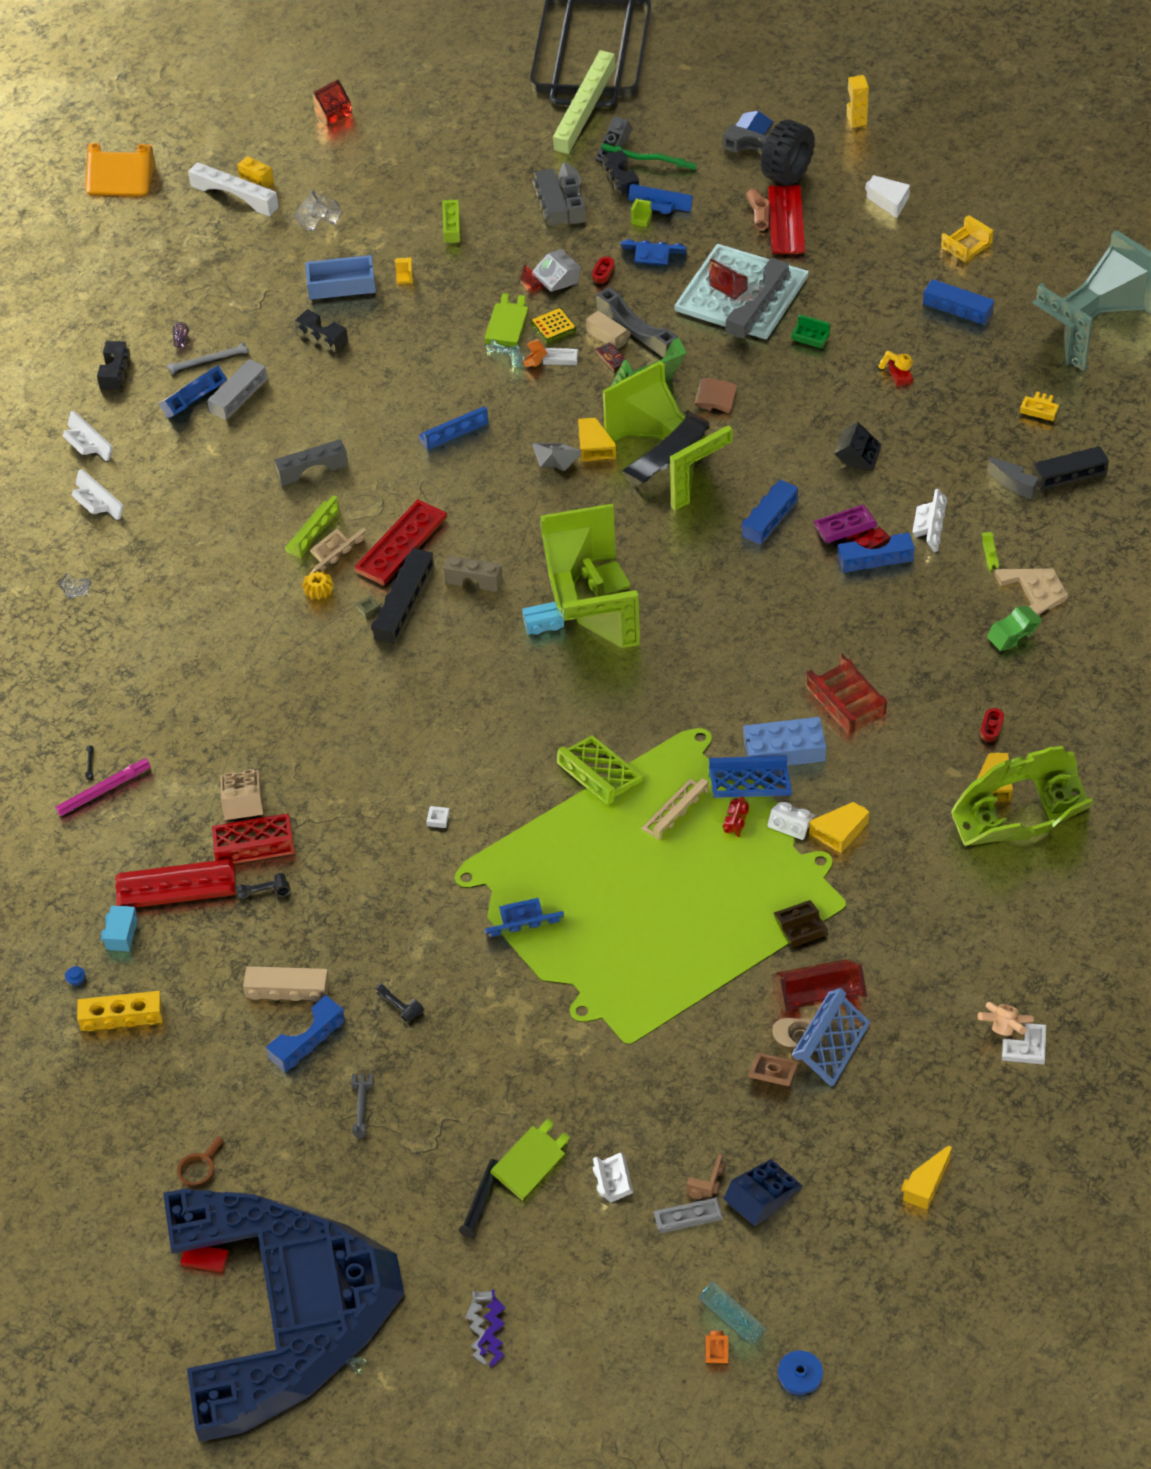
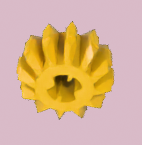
(317, 585)

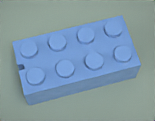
(340, 277)
(798, 739)

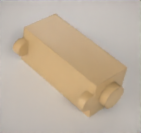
(607, 330)

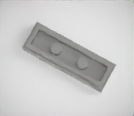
(688, 1215)

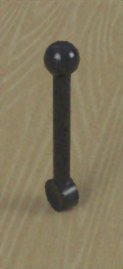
(89, 775)

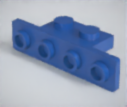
(661, 200)
(652, 253)
(520, 915)

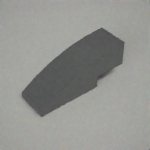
(1012, 477)

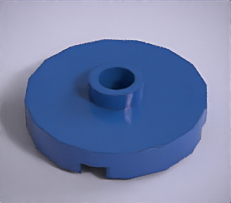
(796, 1382)

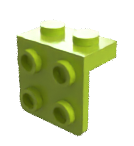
(605, 578)

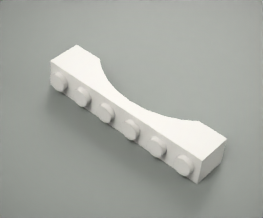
(258, 197)

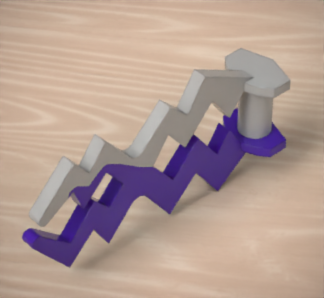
(486, 1335)

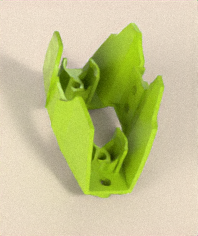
(1054, 776)

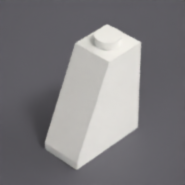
(888, 194)

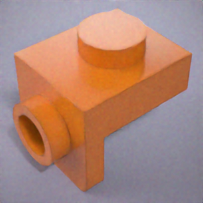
(538, 352)

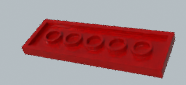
(407, 533)

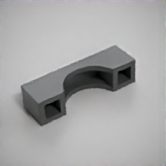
(739, 138)
(292, 466)

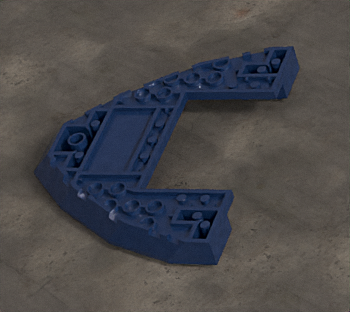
(324, 1296)

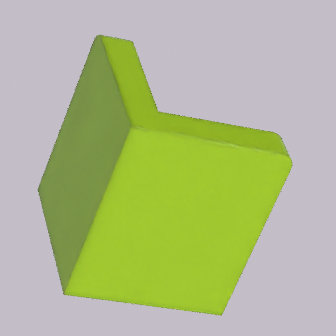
(641, 212)

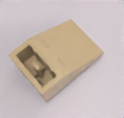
(241, 794)

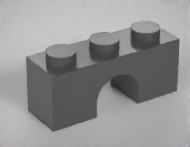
(573, 199)

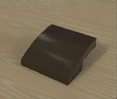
(801, 923)

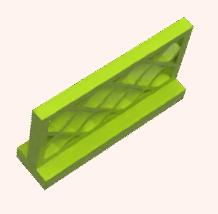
(588, 775)

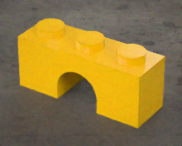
(858, 107)

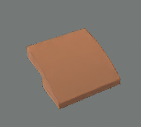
(715, 394)

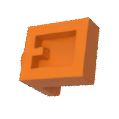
(716, 1347)

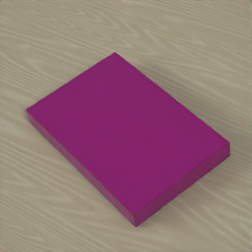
(845, 523)

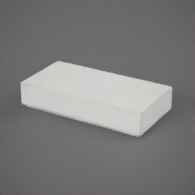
(561, 356)

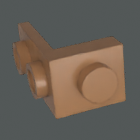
(705, 1190)

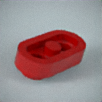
(603, 269)
(990, 728)

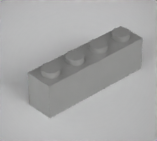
(237, 389)

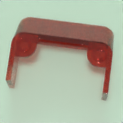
(815, 981)

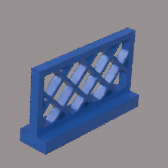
(749, 768)

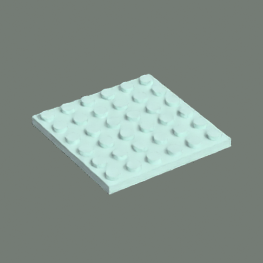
(713, 306)

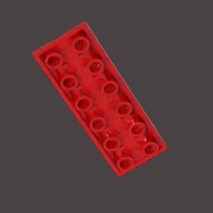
(786, 219)
(175, 883)

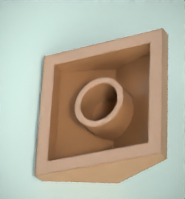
(773, 1069)

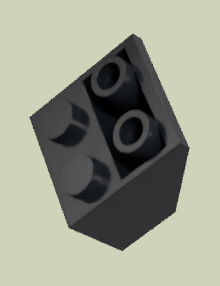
(857, 447)

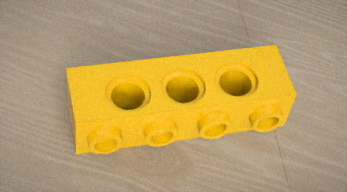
(129, 1006)

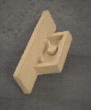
(332, 546)

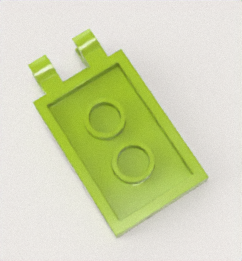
(507, 321)
(530, 1160)

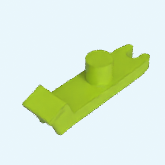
(990, 550)

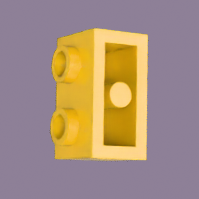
(255, 172)

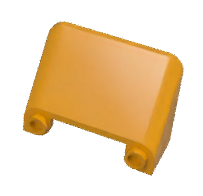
(119, 171)

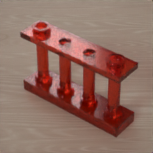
(836, 707)

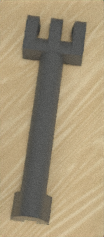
(359, 1128)

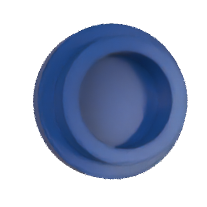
(75, 975)

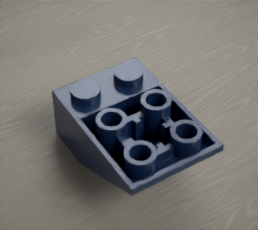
(761, 1191)

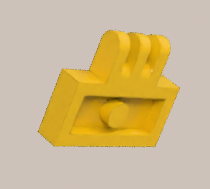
(1040, 406)

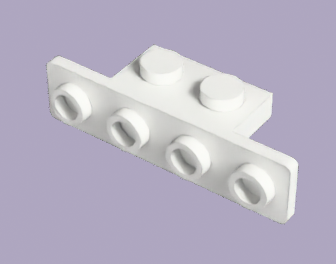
(86, 438)
(95, 497)
(930, 520)

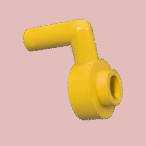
(902, 361)

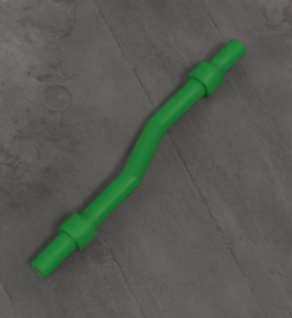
(680, 162)

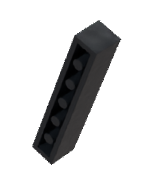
(402, 596)

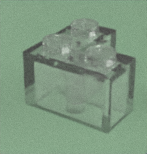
(317, 208)

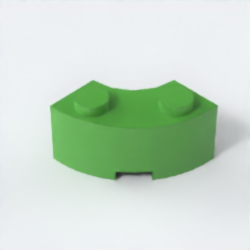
(1019, 623)

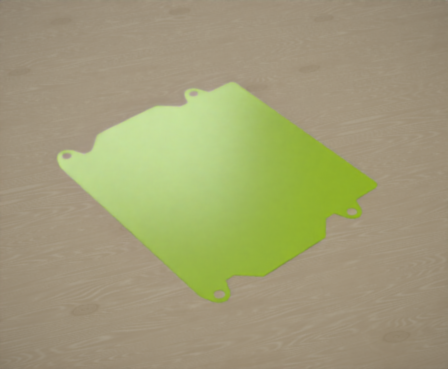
(646, 916)

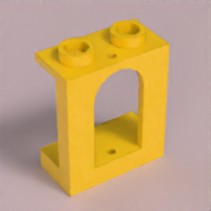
(971, 227)

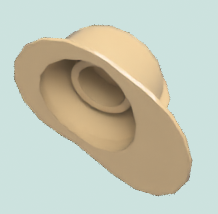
(790, 1031)

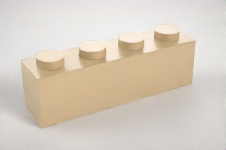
(285, 983)

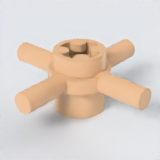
(1005, 1019)

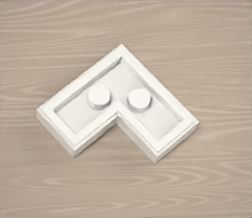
(1027, 1051)

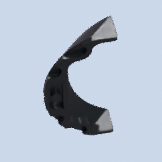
(658, 458)

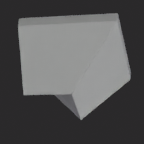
(555, 455)

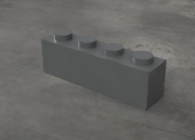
(551, 197)

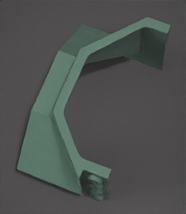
(1116, 284)

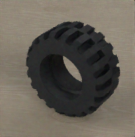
(787, 152)

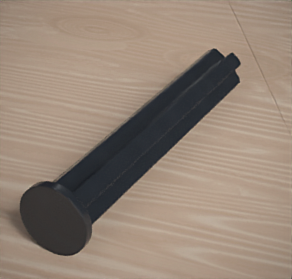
(479, 1201)

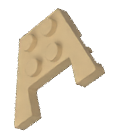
(1039, 585)

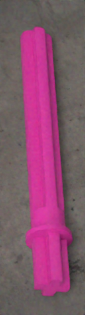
(102, 787)

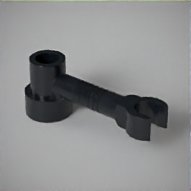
(280, 886)
(408, 1011)

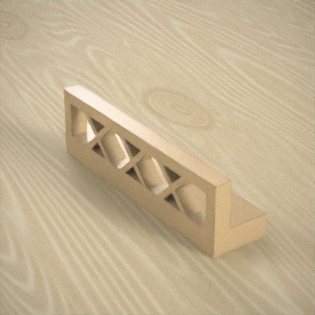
(678, 809)

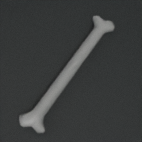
(222, 354)

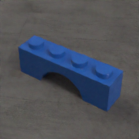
(192, 391)
(855, 557)
(288, 1050)

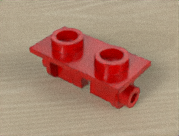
(738, 809)

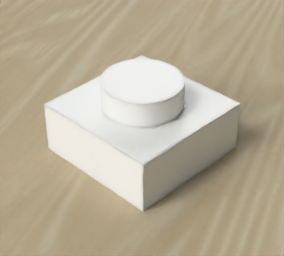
(438, 817)

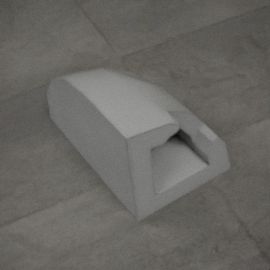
(567, 170)

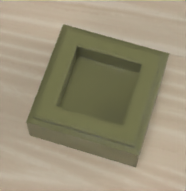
(368, 607)

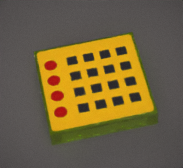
(553, 325)

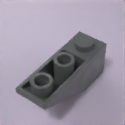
(616, 135)

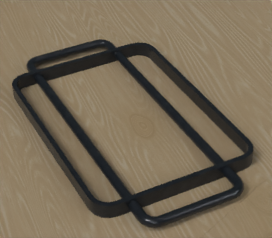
(613, 91)

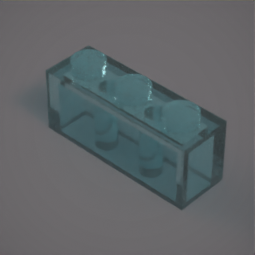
(732, 1313)

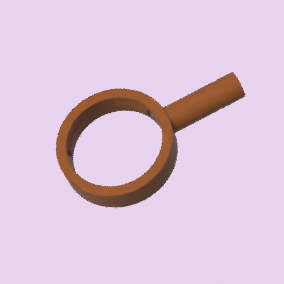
(199, 1156)

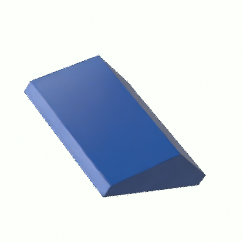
(755, 122)

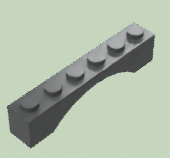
(614, 307)
(742, 319)

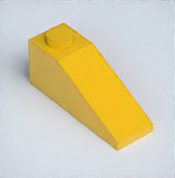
(925, 1179)

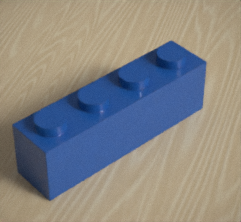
(958, 301)
(769, 512)

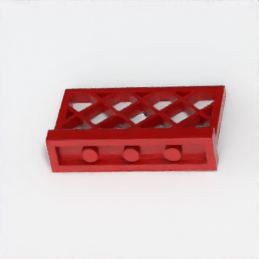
(254, 848)

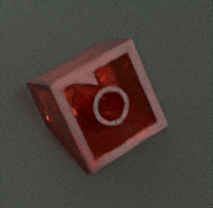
(331, 103)
(727, 279)

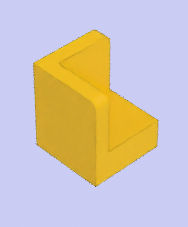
(404, 270)

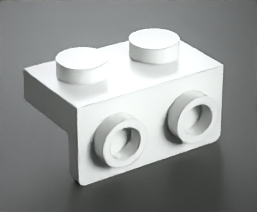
(790, 820)
(613, 1177)

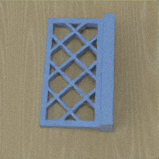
(820, 1023)

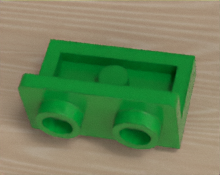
(811, 331)

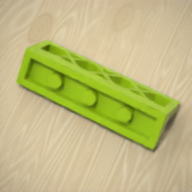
(313, 527)

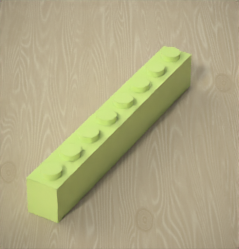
(584, 102)

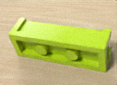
(451, 226)

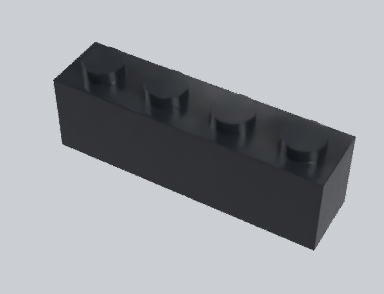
(1070, 467)

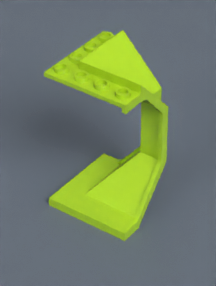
(647, 409)
(567, 541)

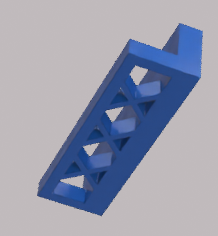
(454, 428)

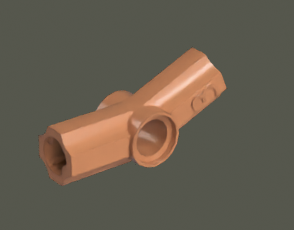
(761, 209)

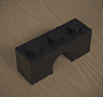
(617, 167)
(330, 337)
(115, 357)

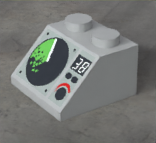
(557, 270)

